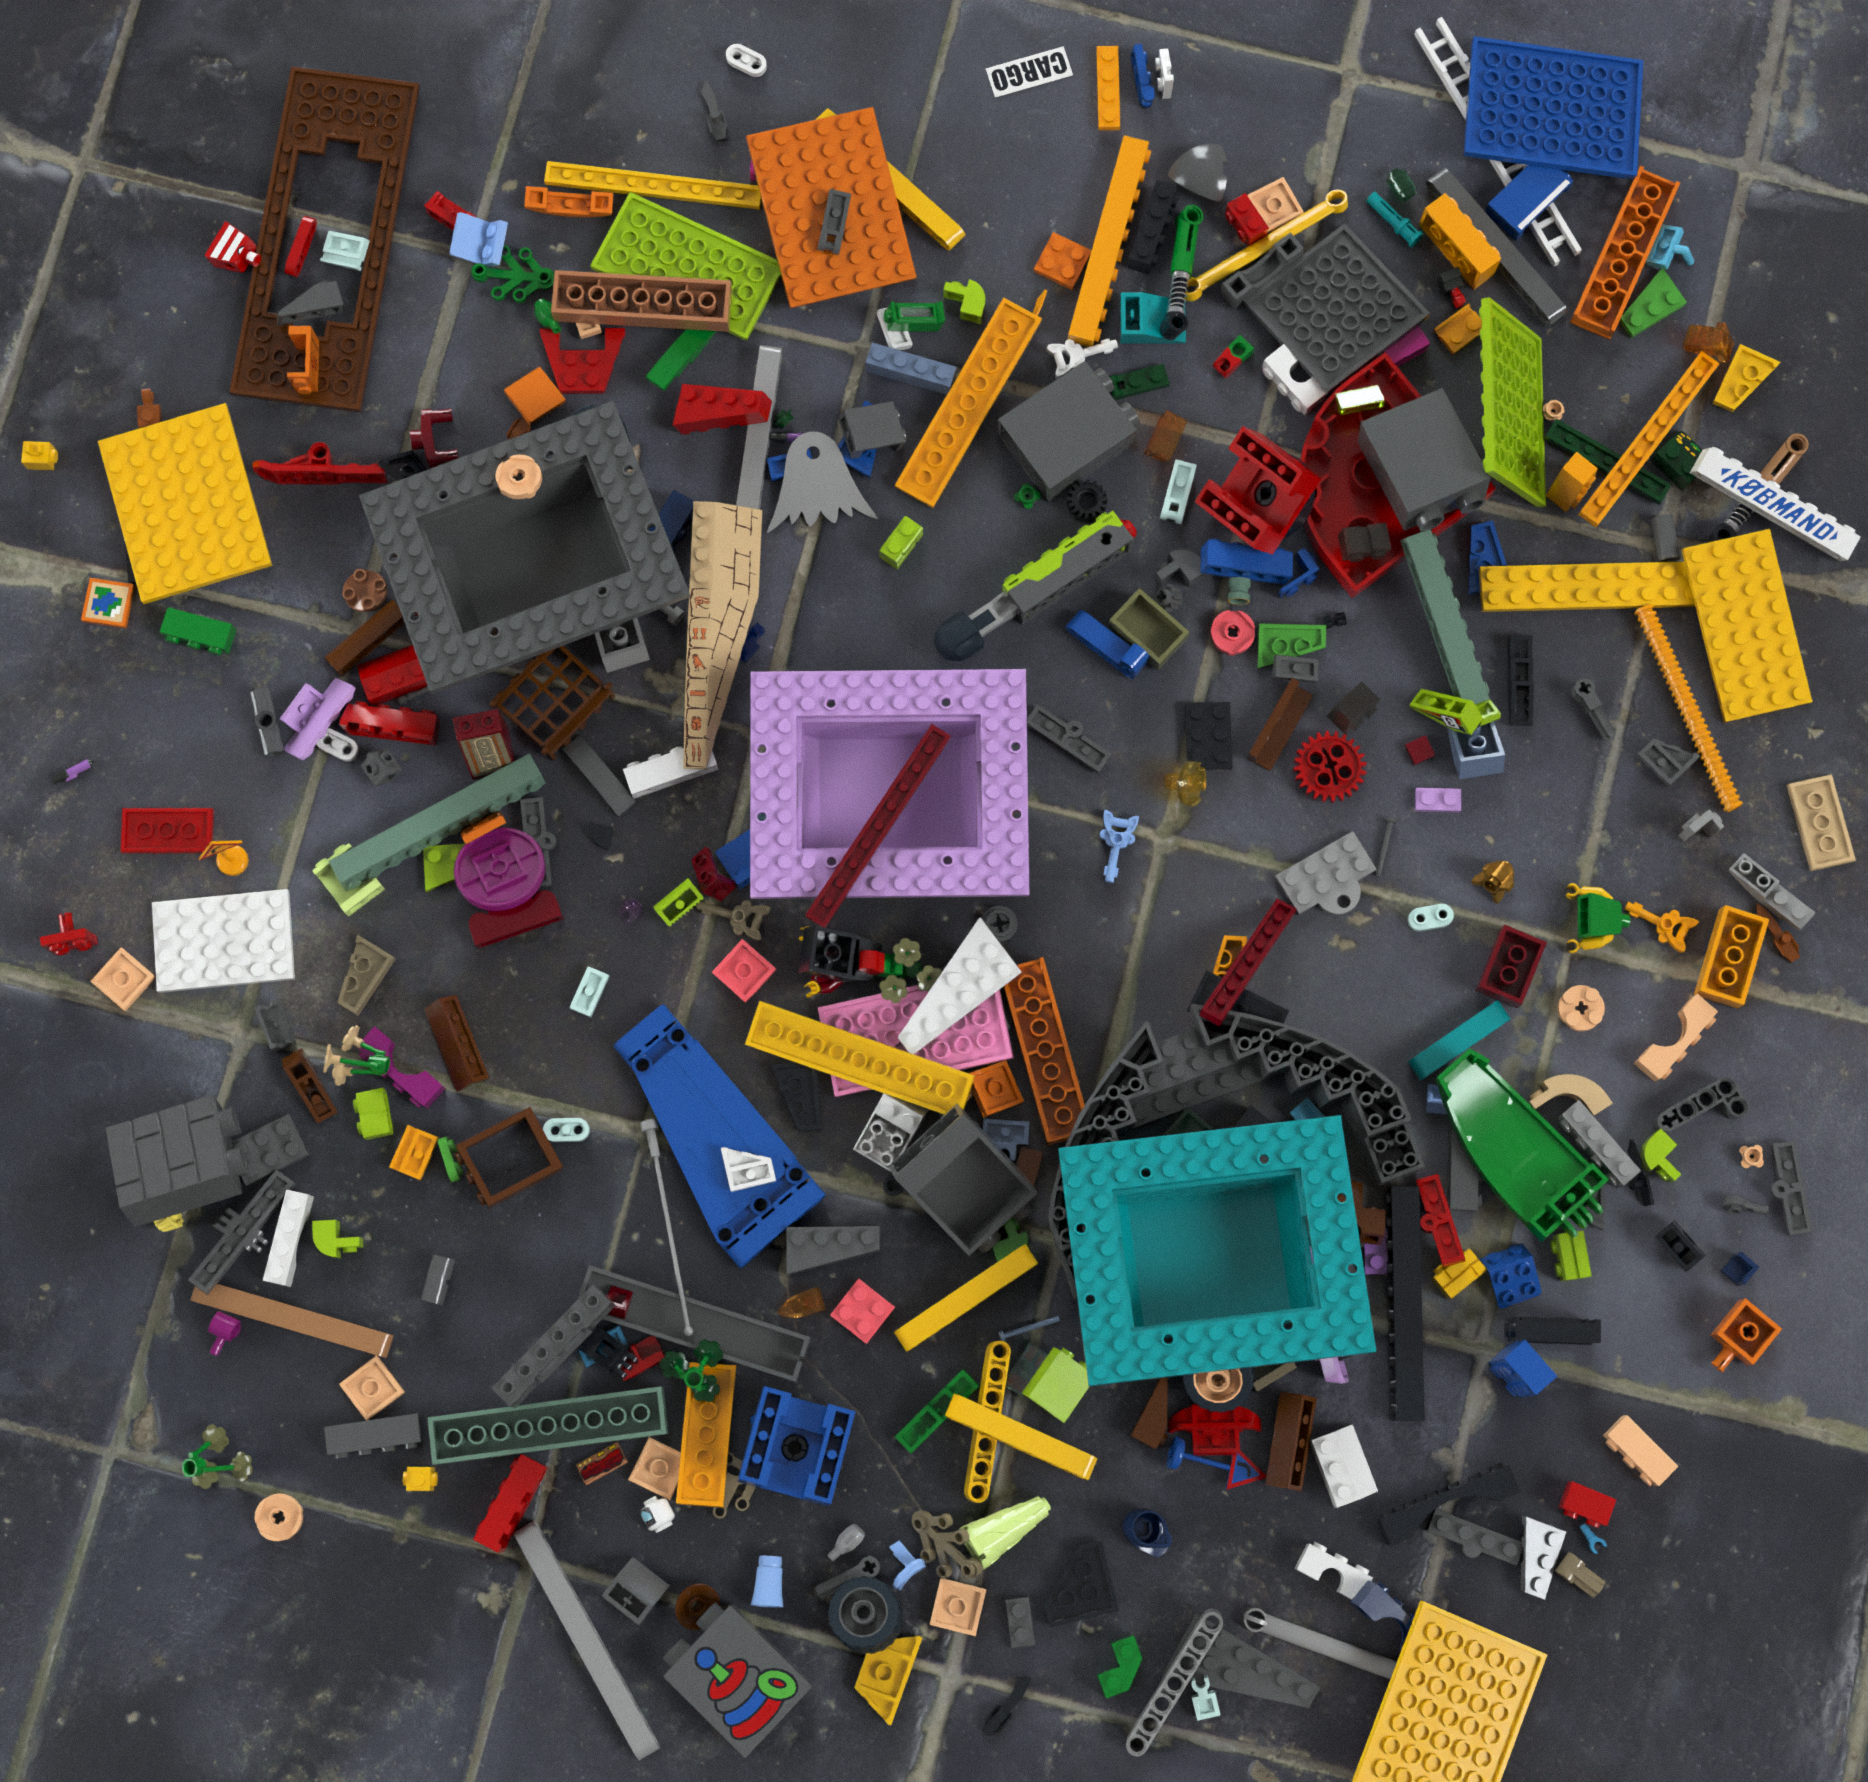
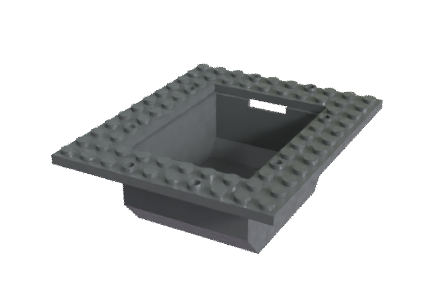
(525, 568)

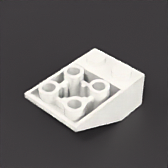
(890, 1130)

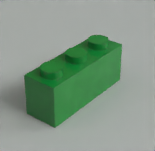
(197, 631)

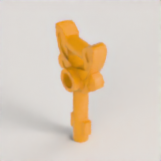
(1665, 924)

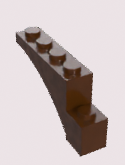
(1369, 1220)

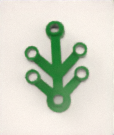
(516, 276)

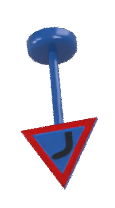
(1241, 1468)

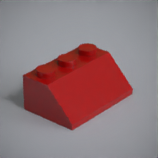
(391, 676)

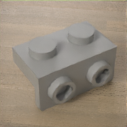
(1709, 822)

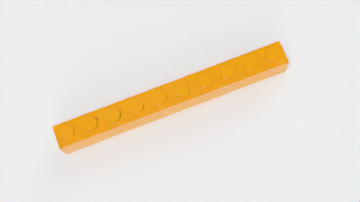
(1108, 241)

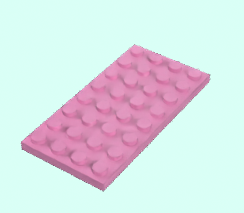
(970, 1042)

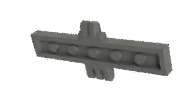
(241, 1232)

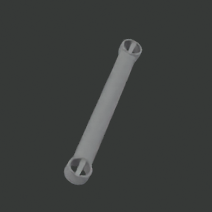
(1321, 1644)

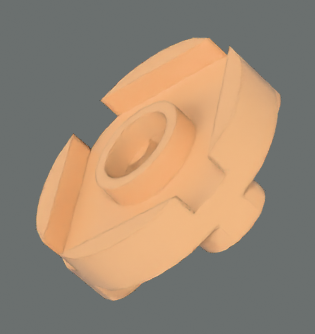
(519, 489)
(1571, 1017)
(274, 1504)

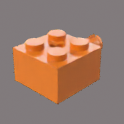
(1734, 1343)

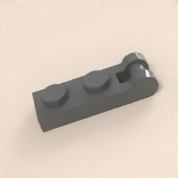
(834, 220)

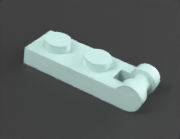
(1178, 490)

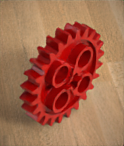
(1310, 772)

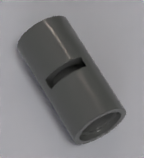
(1665, 538)
(435, 1285)

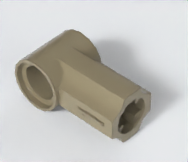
(1575, 1572)

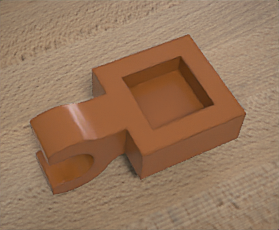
(148, 413)

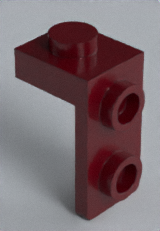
(708, 877)

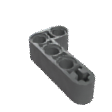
(1696, 1107)

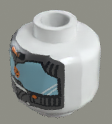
(657, 1514)

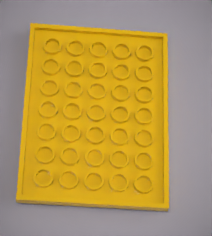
(184, 503)
(1450, 1703)

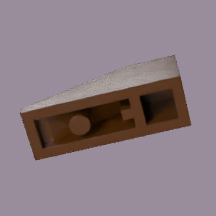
(309, 1085)
(1153, 1420)

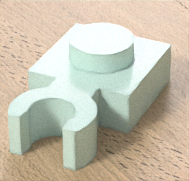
(1205, 1701)

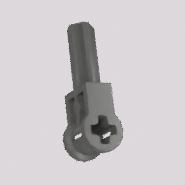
(1591, 705)
(833, 1584)

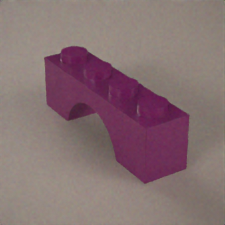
(421, 1087)

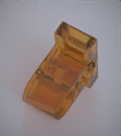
(1710, 340)

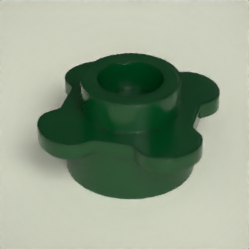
(783, 418)

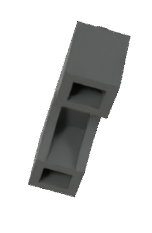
(1248, 281)

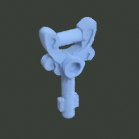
(1116, 840)

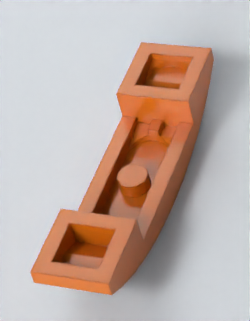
(568, 204)

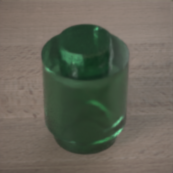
(1401, 184)

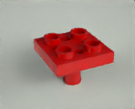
(68, 938)

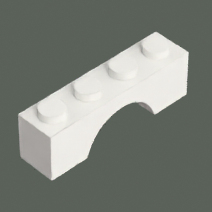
(282, 1256)

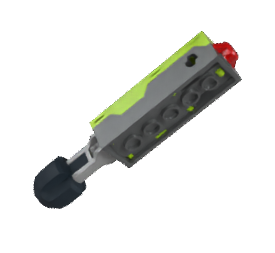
(1039, 584)

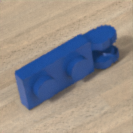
(1142, 76)

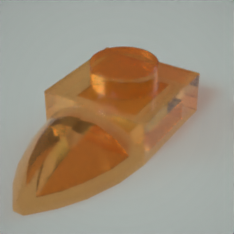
(803, 1304)

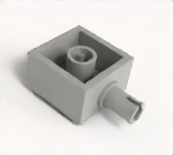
(622, 645)

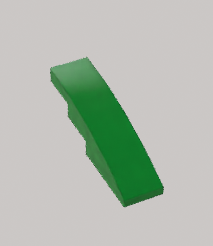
(678, 356)
(934, 1412)

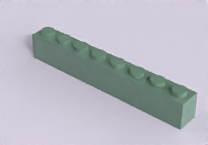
(1444, 617)

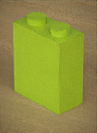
(1058, 1384)

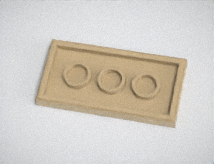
(1821, 822)

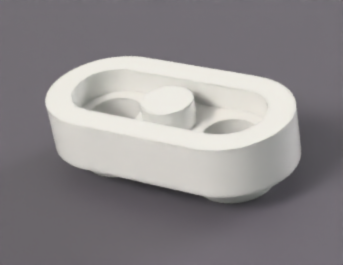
(747, 61)
(338, 745)

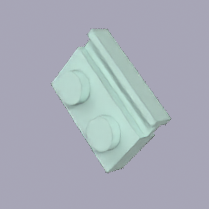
(344, 250)

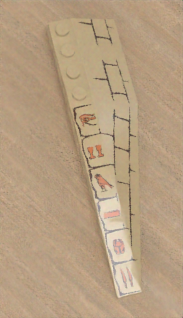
(719, 615)

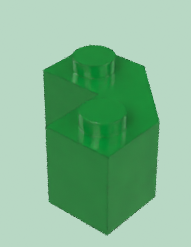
(1120, 1677)

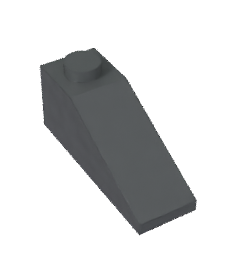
(317, 302)

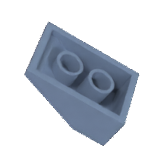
(1477, 753)

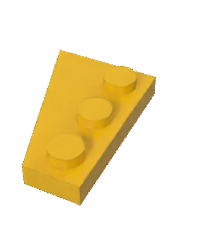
(1743, 376)

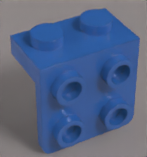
(1512, 1275)

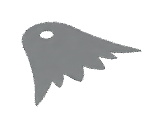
(817, 483)

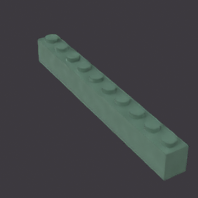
(437, 822)

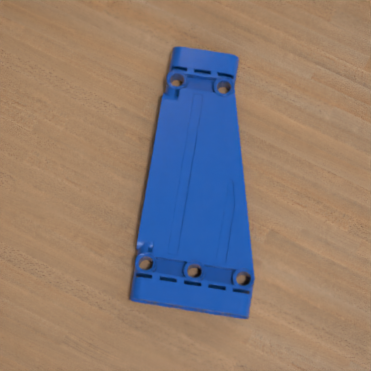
(700, 1116)

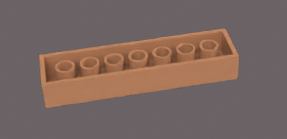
(642, 300)

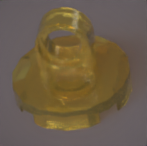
(1187, 783)

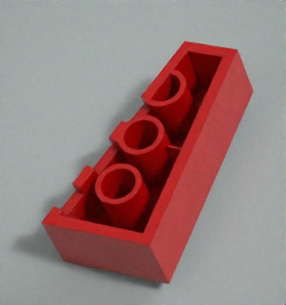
(716, 407)
(511, 1503)

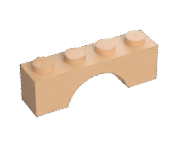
(1694, 1017)

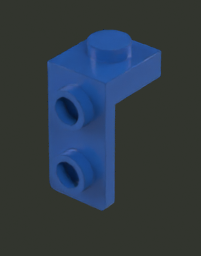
(1308, 563)

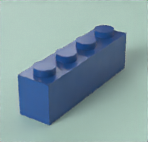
(1245, 561)

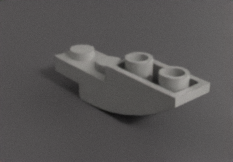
(1770, 893)

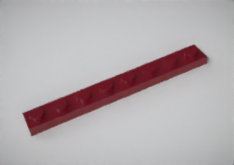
(1247, 962)

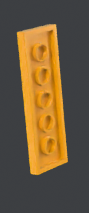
(706, 1442)

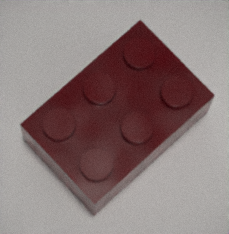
(1511, 966)

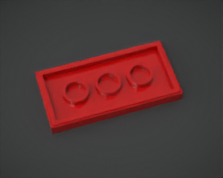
(166, 830)

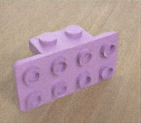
(312, 715)

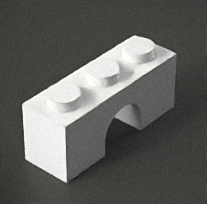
(1304, 395)
(1316, 1560)

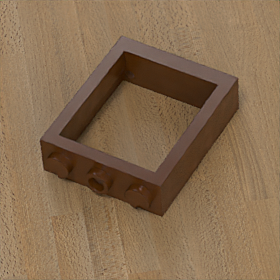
(474, 1177)

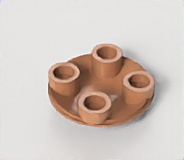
(364, 590)

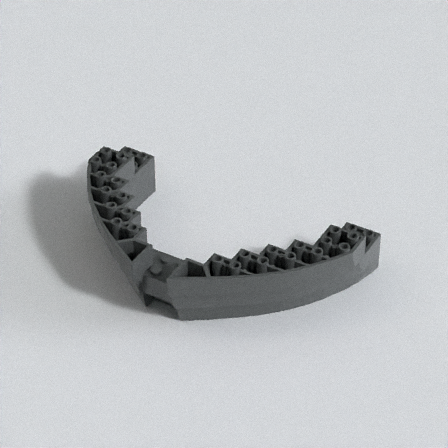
(1214, 1061)

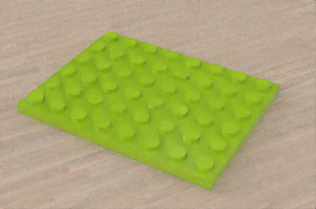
(1512, 403)

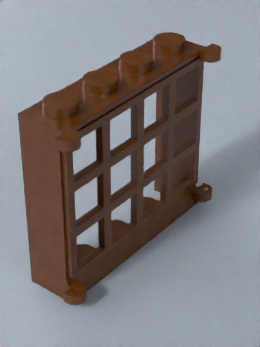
(575, 720)

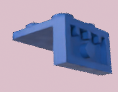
(736, 859)

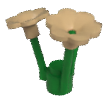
(376, 1064)

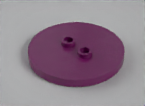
(499, 869)

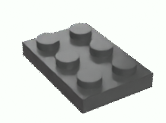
(271, 1148)

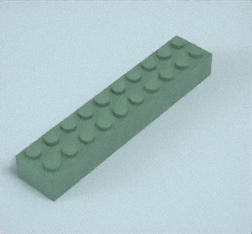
(548, 1425)

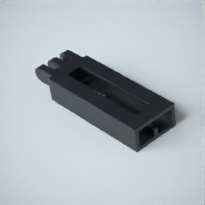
(616, 1359)

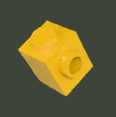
(420, 1478)

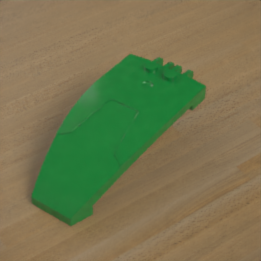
(1518, 1149)

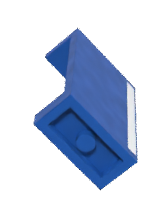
(1527, 198)

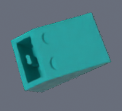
(1142, 317)

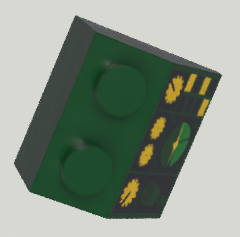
(1677, 459)

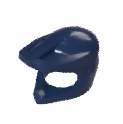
(1147, 1531)

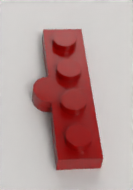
(1439, 1221)

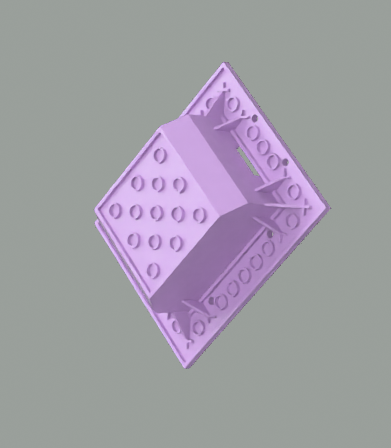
(836, 764)

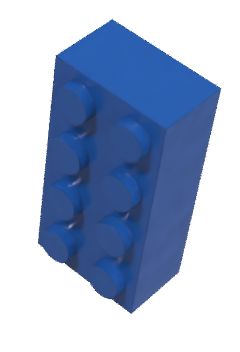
(1521, 1369)

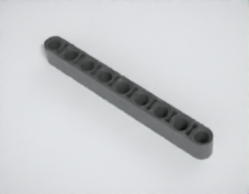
(1512, 265)

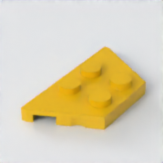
(886, 1674)

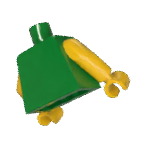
(1597, 917)

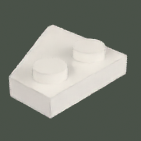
(1166, 80)
(746, 1169)

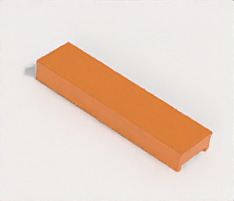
(1624, 253)
(1044, 1050)

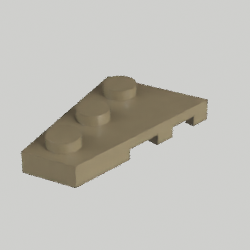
(365, 974)

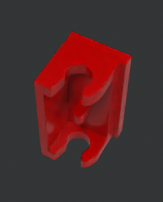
(444, 210)

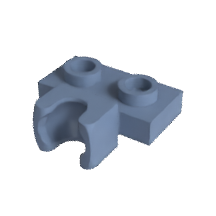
(1007, 1134)

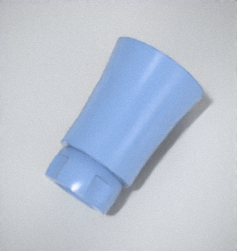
(768, 1583)

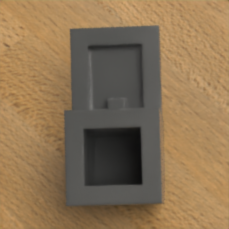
(1185, 564)

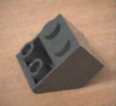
(635, 1591)

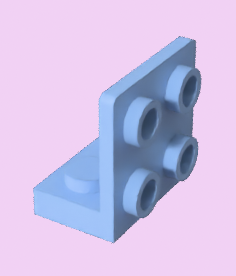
(478, 240)

